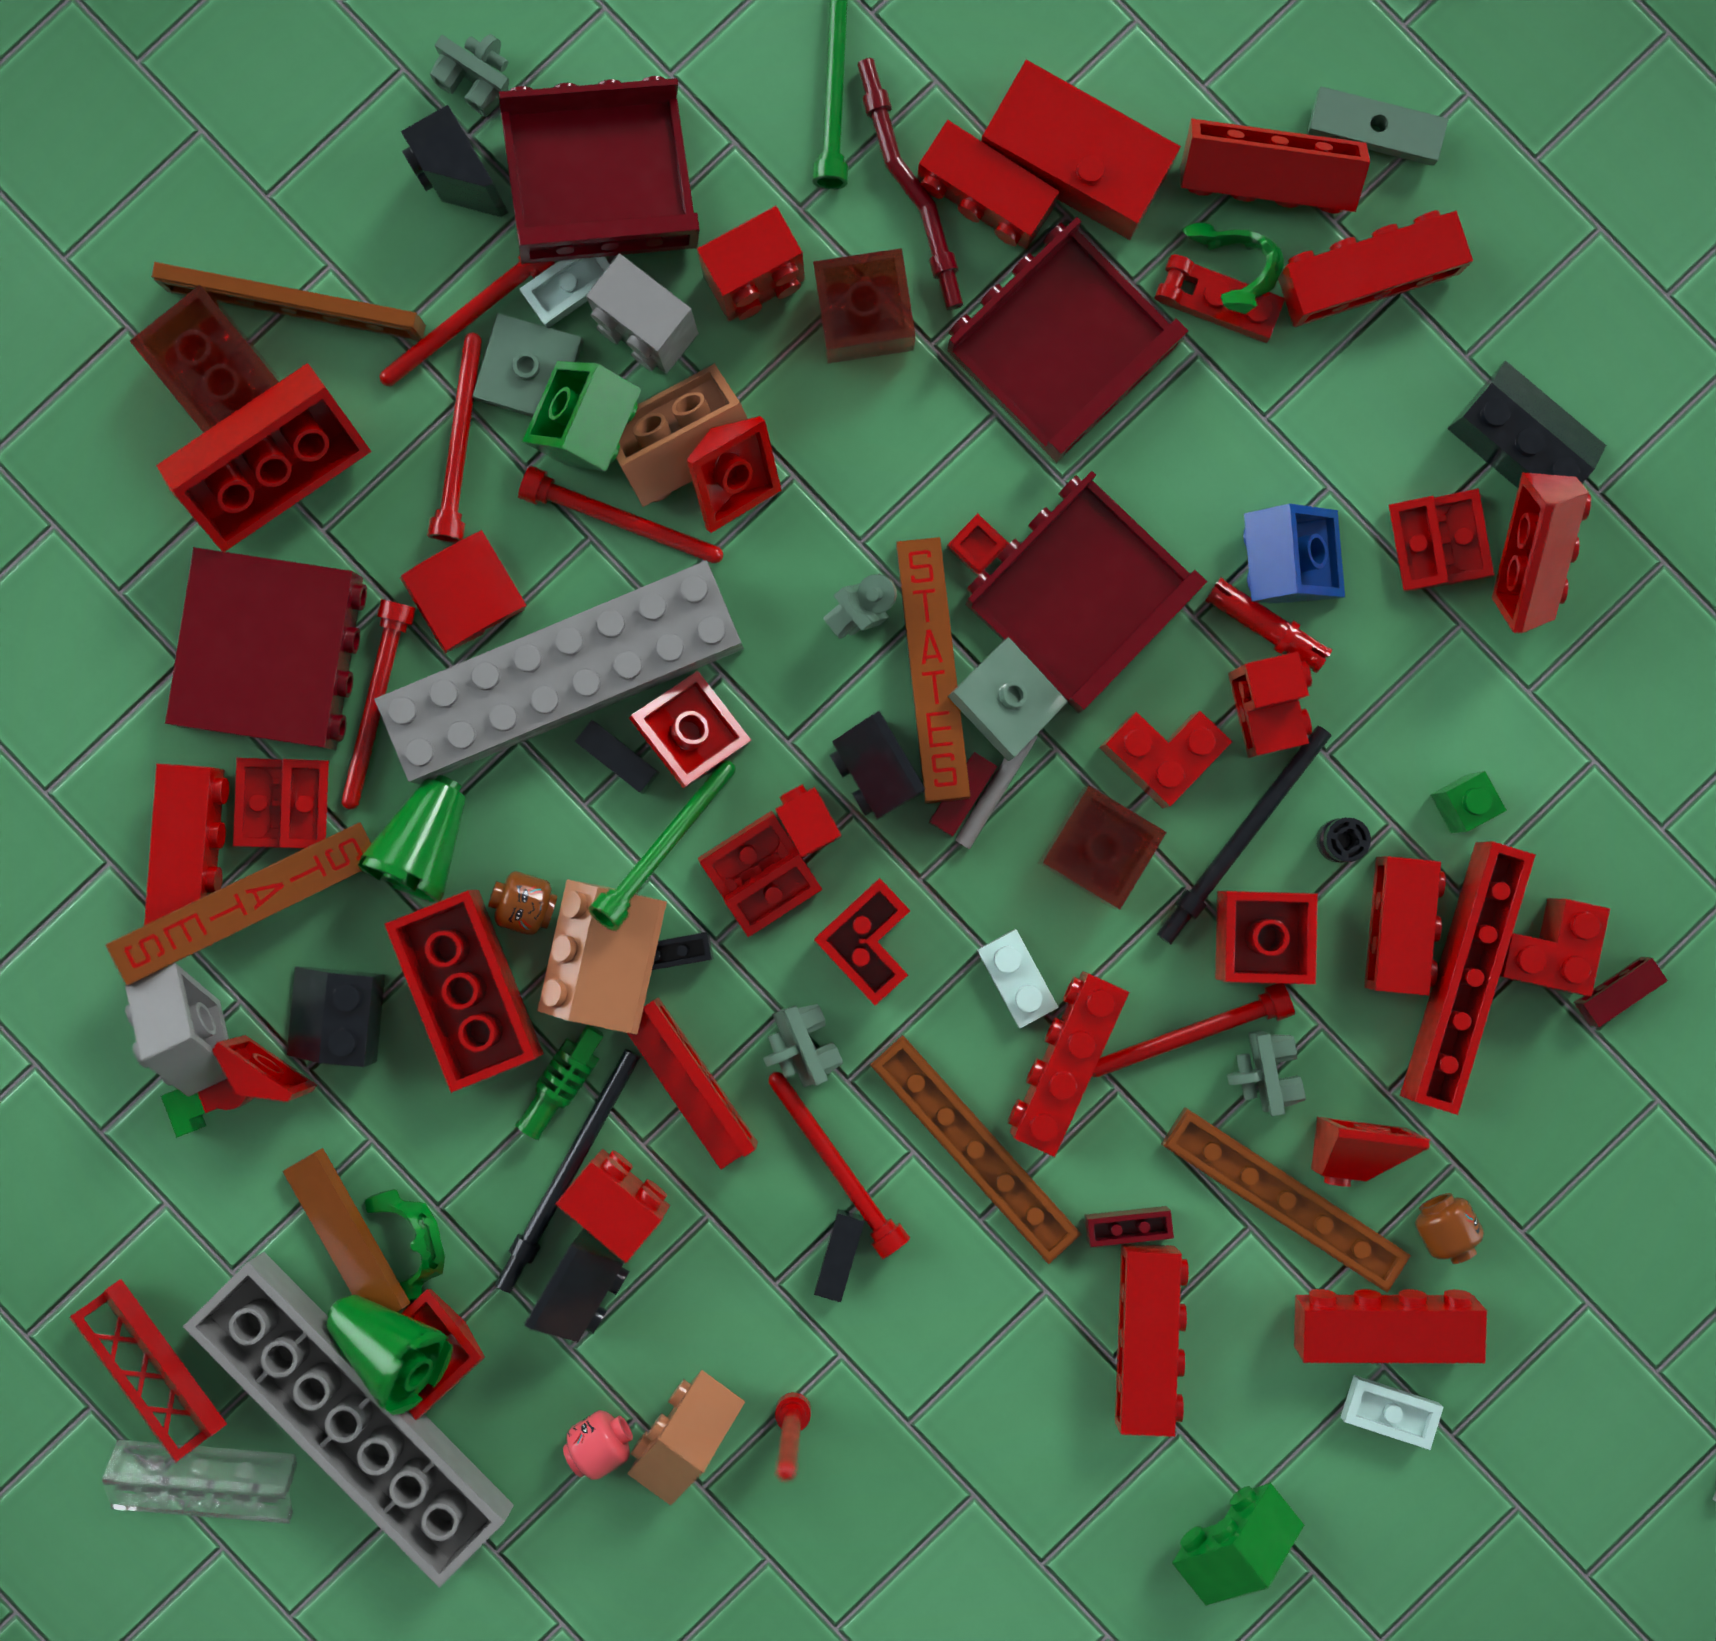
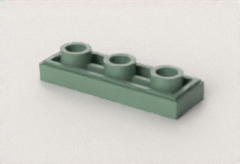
(1403, 130)

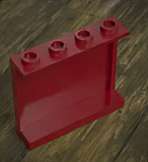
(598, 169)
(1063, 340)
(1082, 591)
(266, 648)

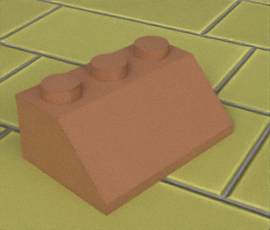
(670, 428)
(598, 972)

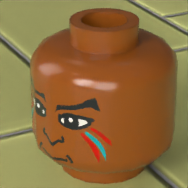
(523, 903)
(1449, 1228)

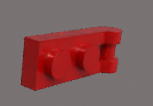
(1207, 301)

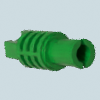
(561, 1081)

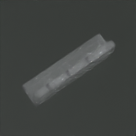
(200, 1477)

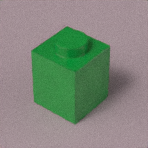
(1468, 802)

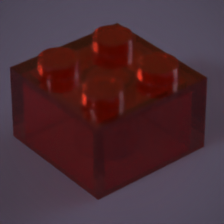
(864, 305)
(1102, 847)

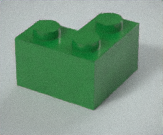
(1242, 1548)

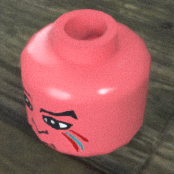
(597, 1445)

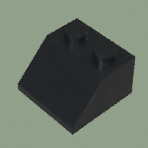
(449, 163)
(877, 767)
(335, 1016)
(577, 1289)

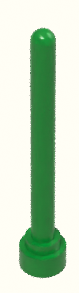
(830, 169)
(612, 907)

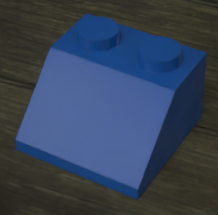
(1293, 554)

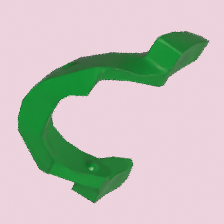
(1242, 299)
(426, 1240)

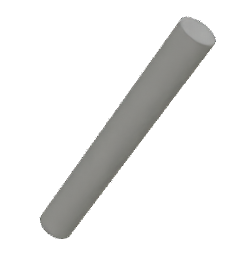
(991, 797)

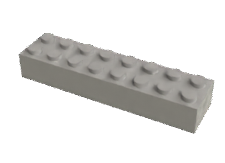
(559, 673)
(388, 1464)

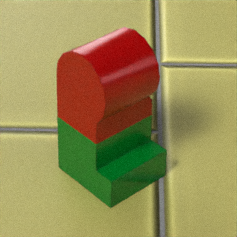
(187, 1112)

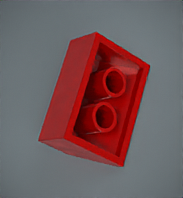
(1540, 549)

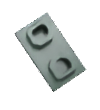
(456, 63)
(862, 605)
(795, 1049)
(1266, 1052)

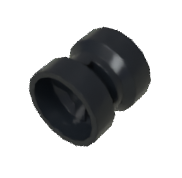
(1334, 838)

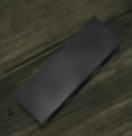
(617, 756)
(683, 950)
(839, 1255)

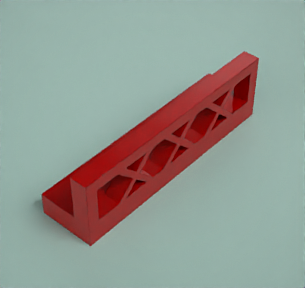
(692, 1086)
(162, 1358)

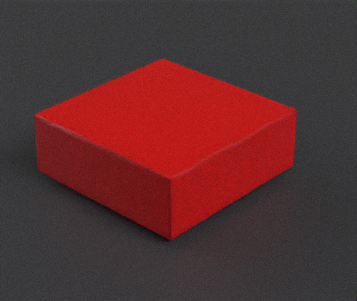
(977, 545)

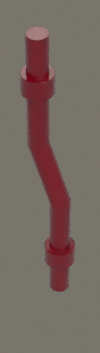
(878, 107)

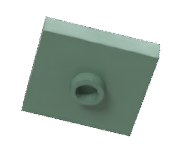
(521, 363)
(1008, 699)

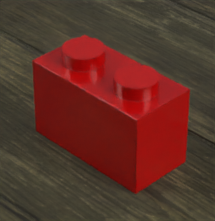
(807, 820)

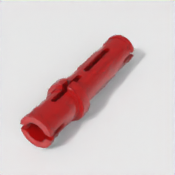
(1267, 624)

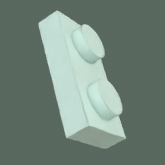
(563, 287)
(1017, 978)
(1392, 1412)

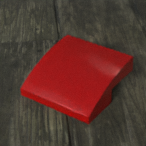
(1441, 540)
(463, 591)
(280, 802)
(759, 873)

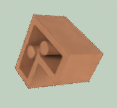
(685, 1441)

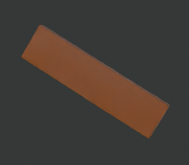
(344, 1231)

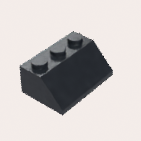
(1525, 430)

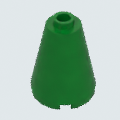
(419, 841)
(388, 1351)

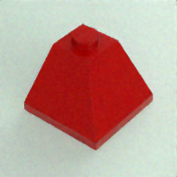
(1360, 1149)

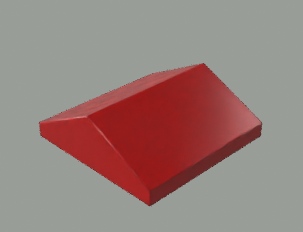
(733, 471)
(690, 729)
(258, 1072)
(466, 1352)

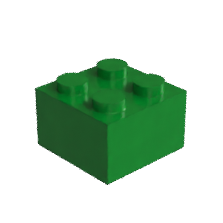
(582, 415)

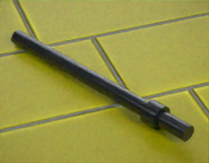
(1191, 902)
(526, 1245)

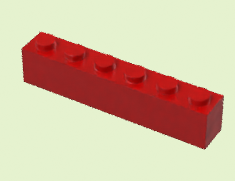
(1467, 976)

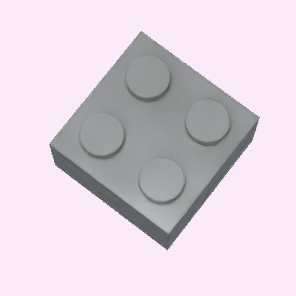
(642, 315)
(176, 1028)

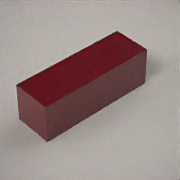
(952, 813)
(1621, 991)
(1129, 1226)

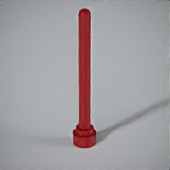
(461, 320)
(539, 487)
(447, 522)
(394, 620)
(1271, 1004)
(886, 1234)
(792, 1416)

